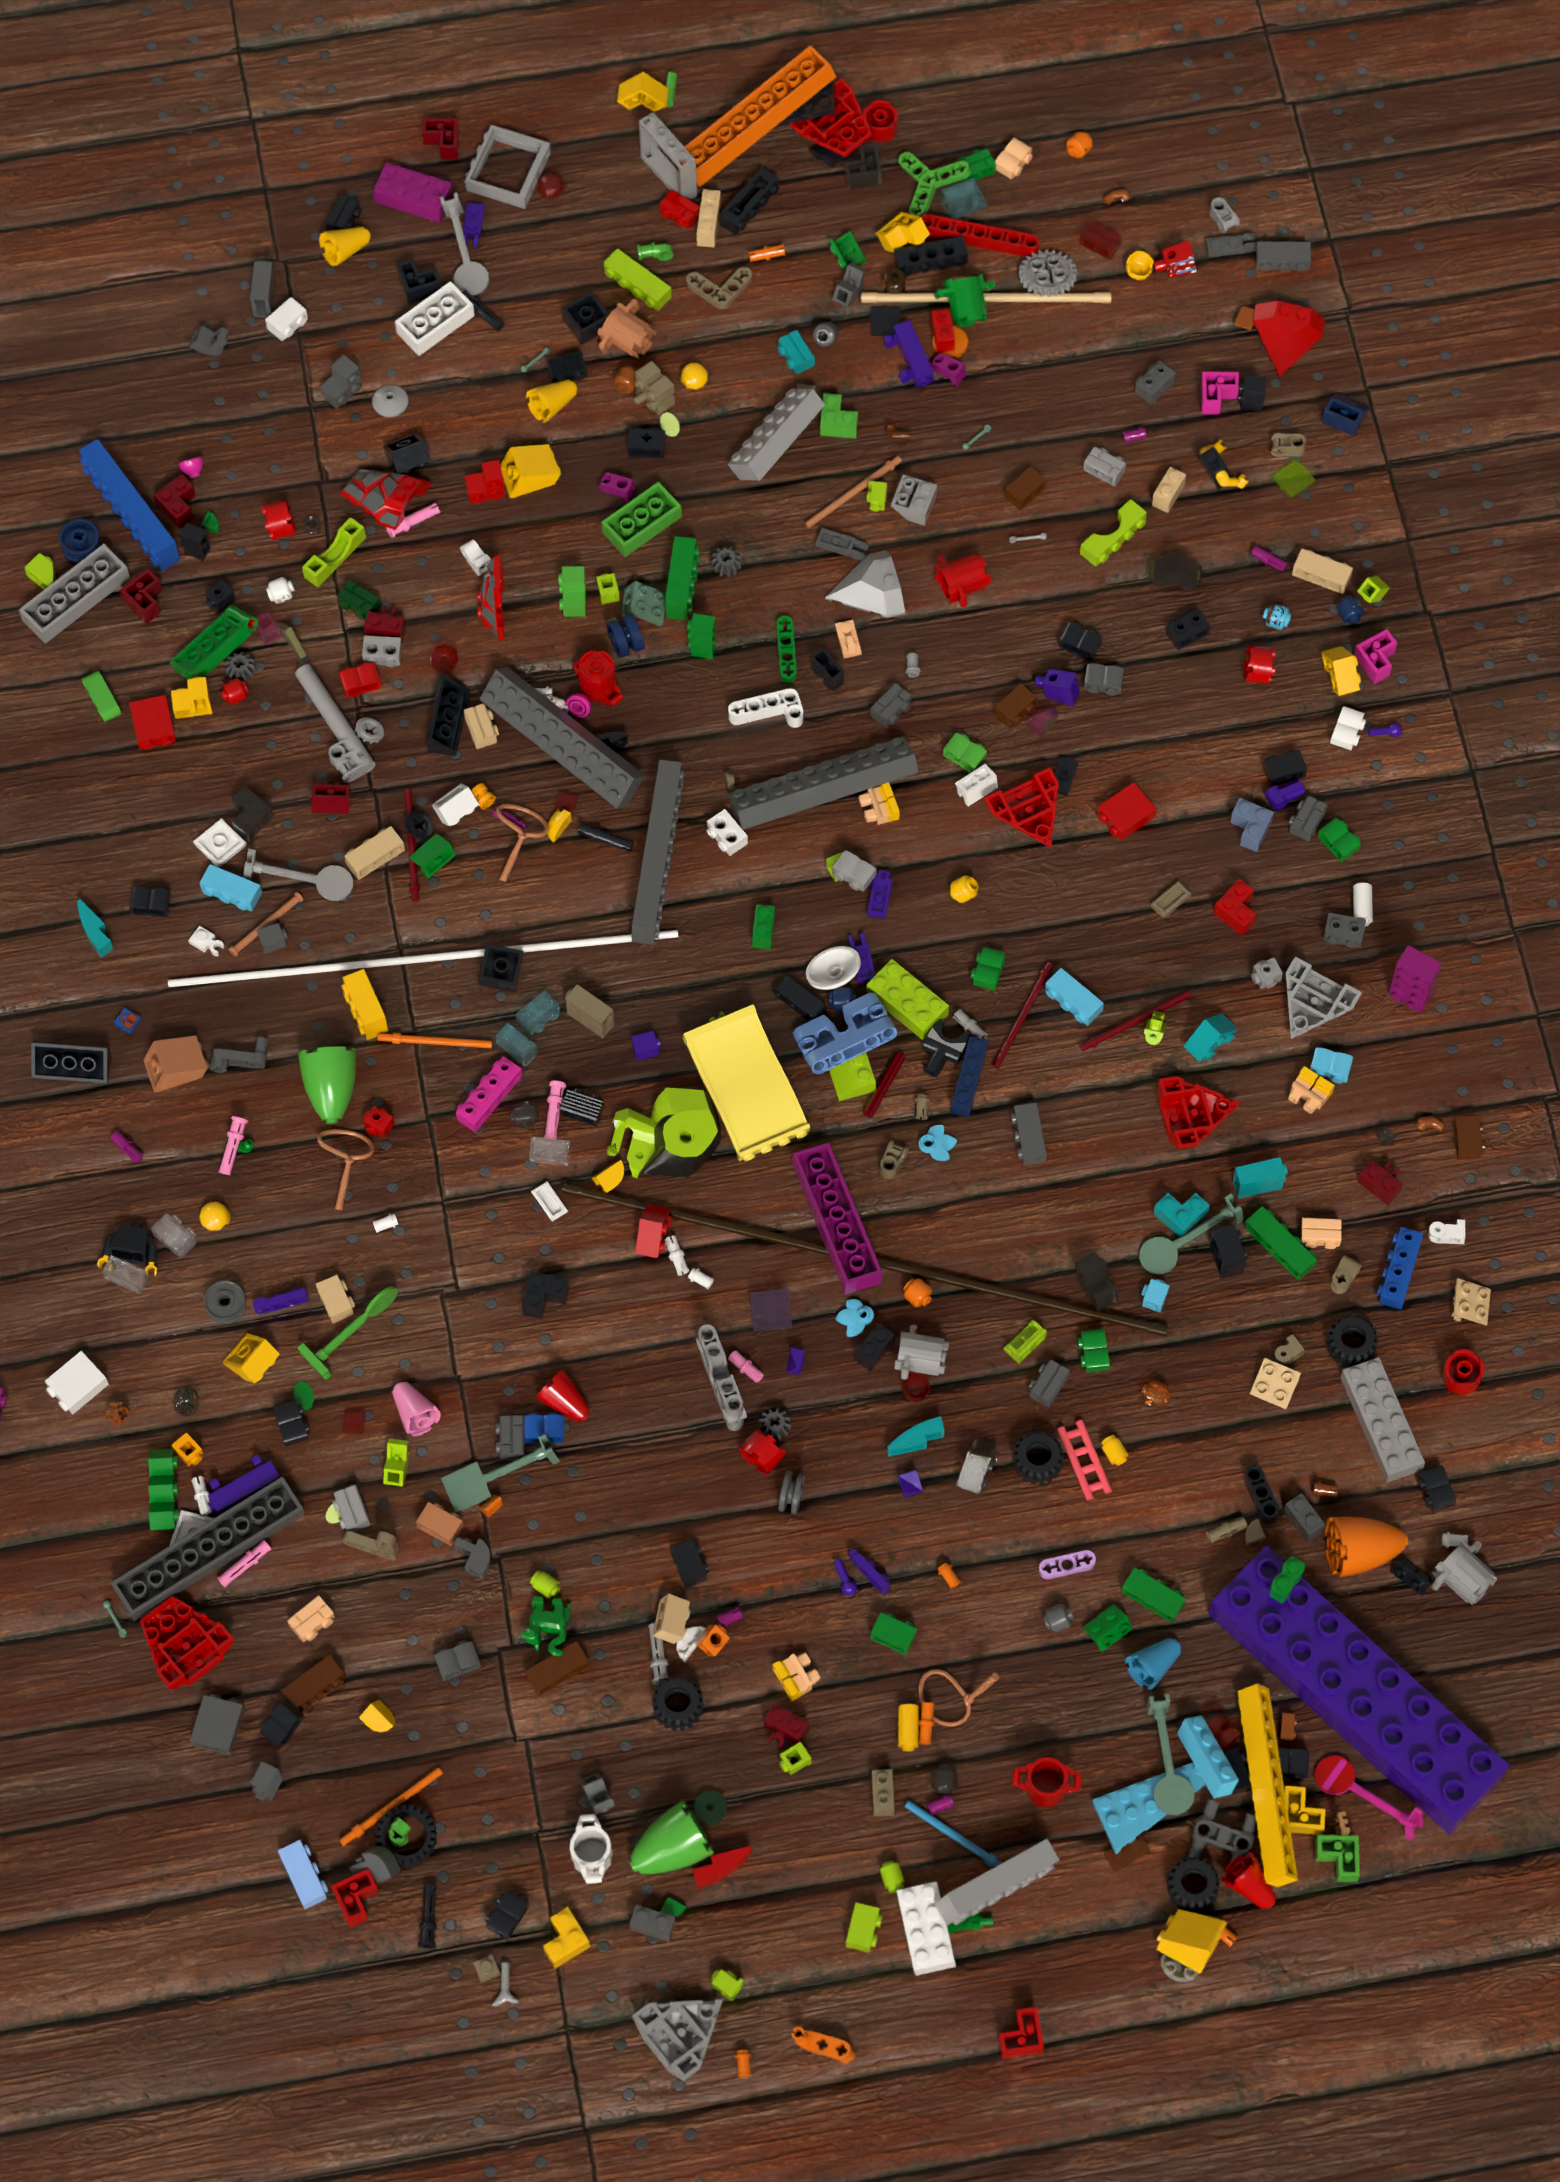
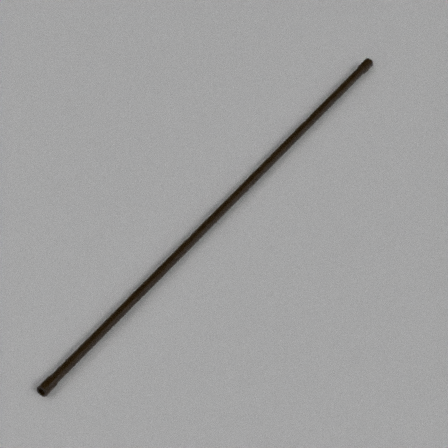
(1150, 1327)

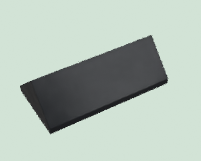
(447, 717)
(70, 1062)

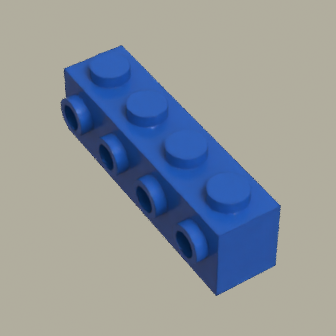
(1401, 1267)

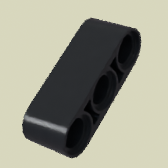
(799, 999)
(1261, 1503)

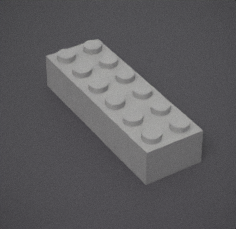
(775, 434)
(74, 593)
(1382, 1420)
(997, 1883)

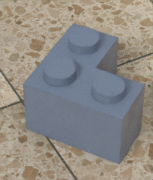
(1254, 820)

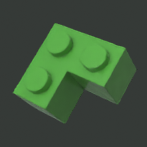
(835, 421)
(573, 587)
(1343, 1851)

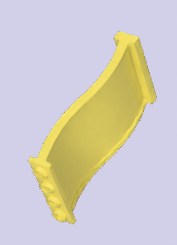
(746, 1083)

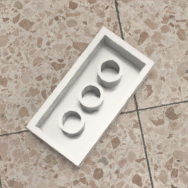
(434, 318)
(925, 1929)

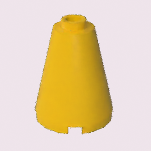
(343, 243)
(550, 399)

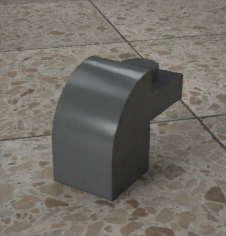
(851, 286)
(209, 342)
(479, 1556)
(597, 1794)
(380, 1863)

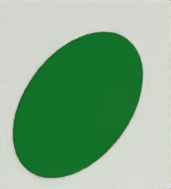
(303, 1395)

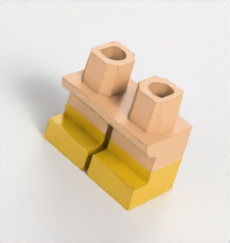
(882, 803)
(1311, 1089)
(793, 1677)

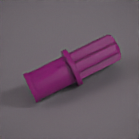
(1268, 558)
(126, 1147)

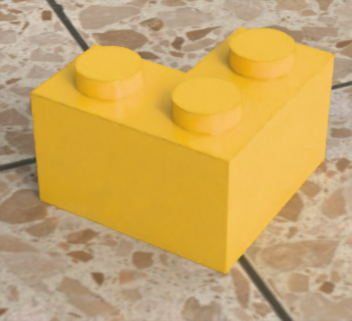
(643, 90)
(901, 230)
(1342, 669)
(192, 701)
(1303, 1819)
(570, 1939)

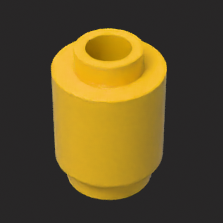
(1114, 1450)

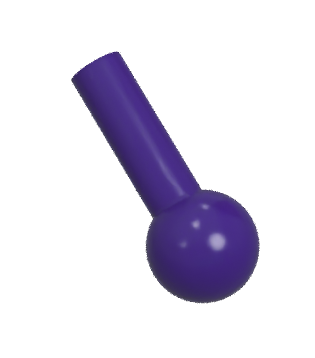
(1393, 730)
(848, 1586)

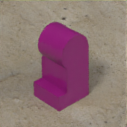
(949, 368)
(618, 486)

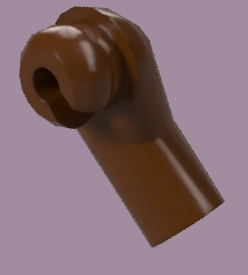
(894, 433)

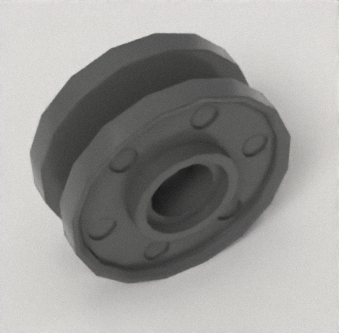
(225, 1291)
(791, 1492)

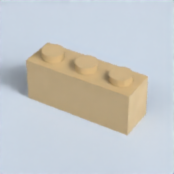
(708, 218)
(1322, 571)
(374, 852)

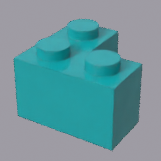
(1210, 1035)
(1180, 1217)

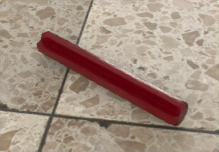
(884, 1085)

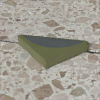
(290, 637)

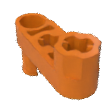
(811, 2042)

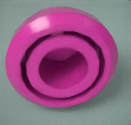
(192, 466)
(578, 705)

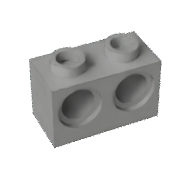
(382, 646)

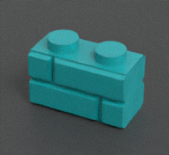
(796, 352)

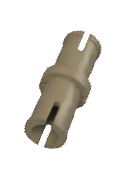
(1226, 1529)

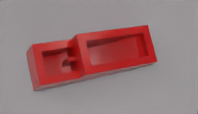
(721, 1866)

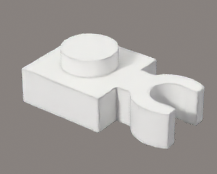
(204, 940)

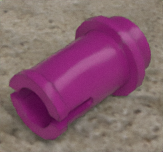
(1134, 435)
(729, 1617)
(940, 1804)

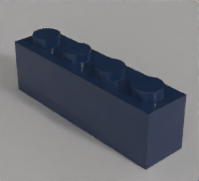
(969, 1077)

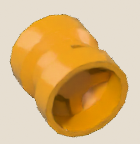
(483, 797)

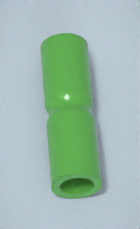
(671, 84)

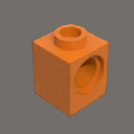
(704, 1641)

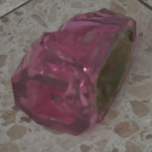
(1042, 721)

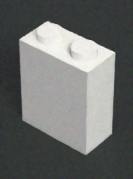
(76, 1383)

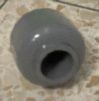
(820, 332)
(1058, 1617)

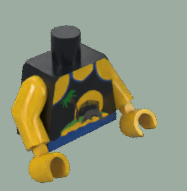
(1217, 469)

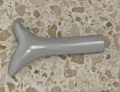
(505, 1994)

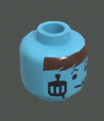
(1277, 616)

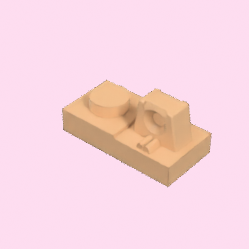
(848, 639)

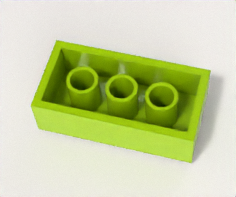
(907, 999)

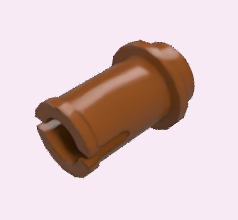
(1324, 1490)

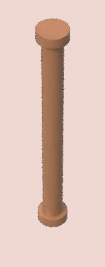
(270, 920)

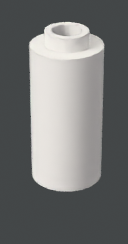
(1363, 902)

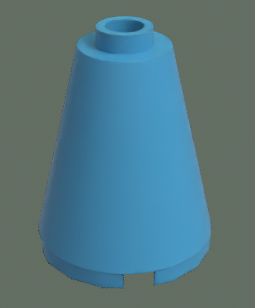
(1153, 1662)

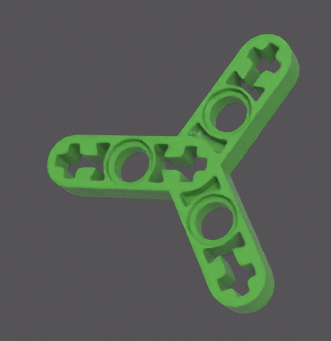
(922, 179)

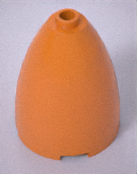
(1361, 1544)

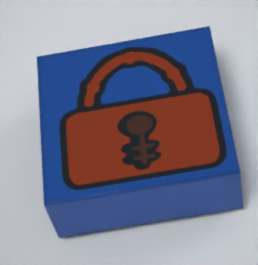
(127, 1021)

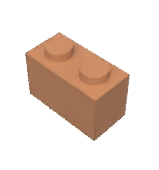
(440, 1523)

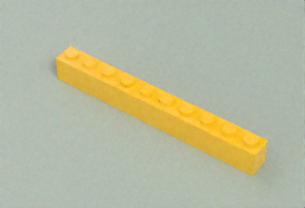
(1267, 1785)

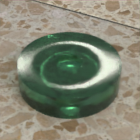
(710, 1798)

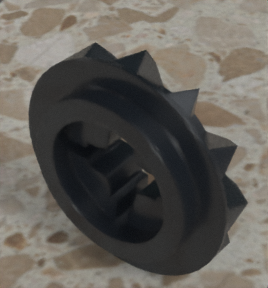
(416, 818)

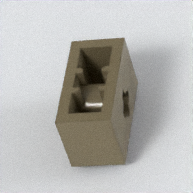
(882, 1793)

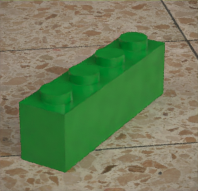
(1280, 1243)

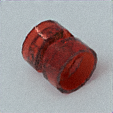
(1223, 1732)

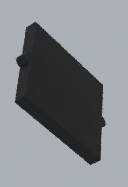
(883, 320)

